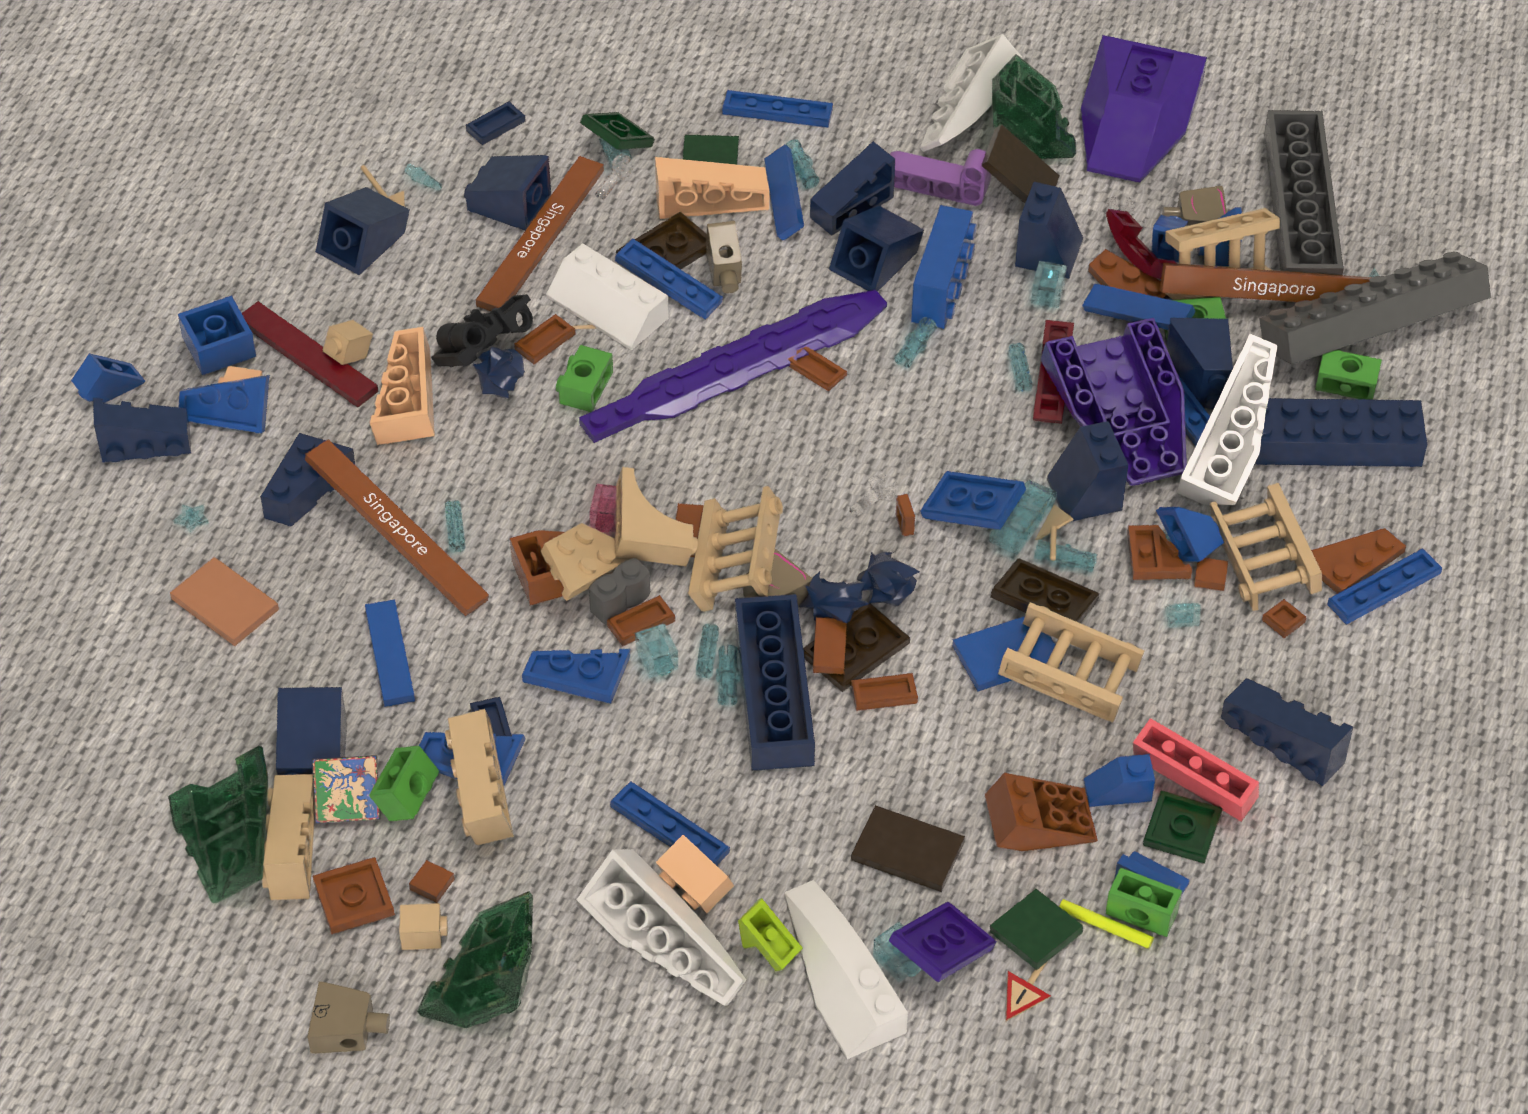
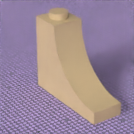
(645, 531)

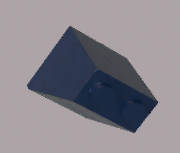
(510, 189)
(360, 228)
(1047, 230)
(874, 247)
(1201, 356)
(1090, 473)
(309, 727)

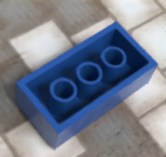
(943, 266)

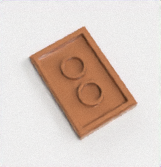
(224, 601)

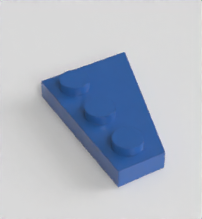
(229, 404)
(585, 675)
(437, 749)

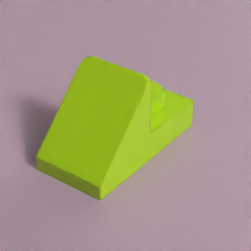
(766, 932)

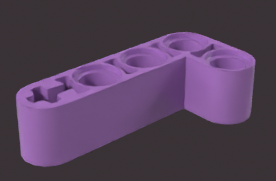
(941, 178)

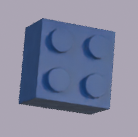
(217, 335)

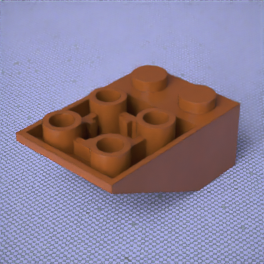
(532, 567)
(1038, 814)

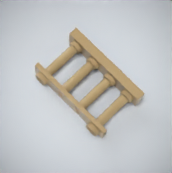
(1219, 230)
(1285, 527)
(713, 539)
(1064, 686)

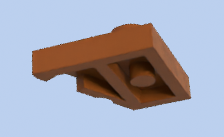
(1154, 555)

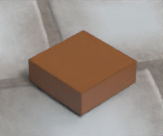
(905, 515)
(1211, 574)
(1284, 618)
(431, 881)

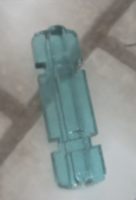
(1020, 367)
(455, 526)
(707, 651)

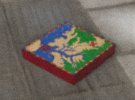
(344, 789)

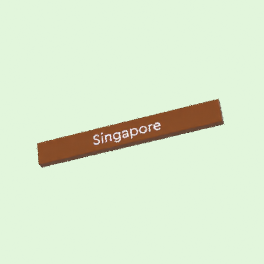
(540, 234)
(1251, 282)
(397, 527)

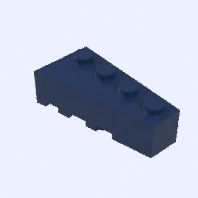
(1288, 730)

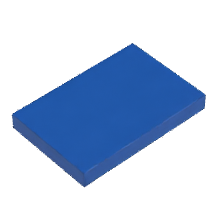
(973, 500)
(983, 651)

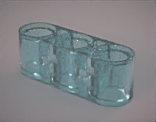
(1025, 518)

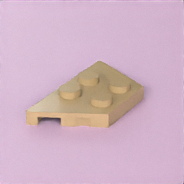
(580, 558)

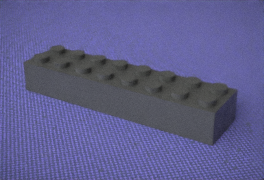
(1302, 192)
(1375, 307)

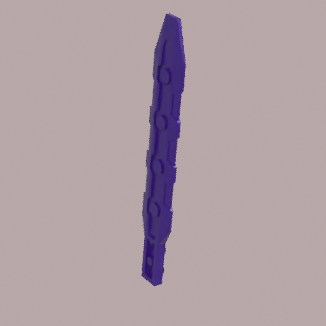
(736, 363)

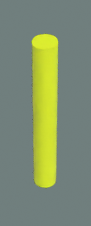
(1107, 924)

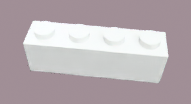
(608, 297)

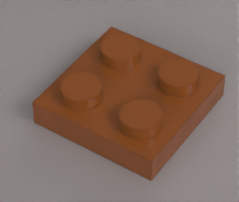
(353, 895)

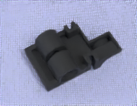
(464, 340)

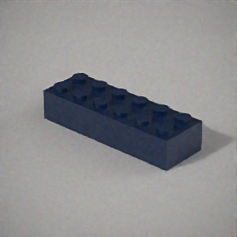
(1343, 433)
(774, 682)

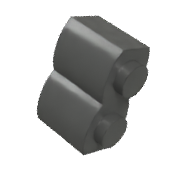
(620, 590)

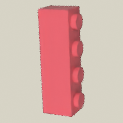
(1197, 770)

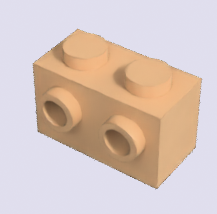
(694, 874)

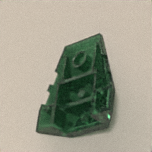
(1031, 110)
(226, 826)
(488, 970)

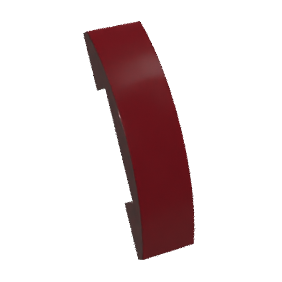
(1125, 232)
(1048, 401)

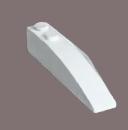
(968, 90)
(1233, 430)
(659, 924)
(843, 974)

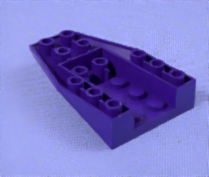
(1137, 106)
(1132, 388)

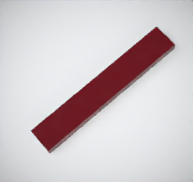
(309, 355)

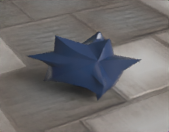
(499, 371)
(887, 579)
(833, 599)

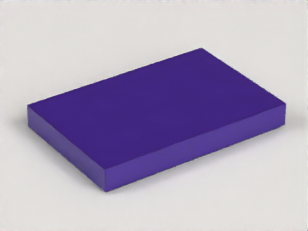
(942, 941)

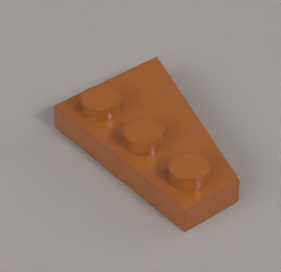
(1120, 274)
(1357, 558)

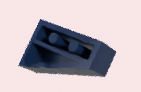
(855, 189)
(140, 432)
(296, 484)

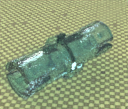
(806, 174)
(915, 342)
(1067, 556)
(727, 675)

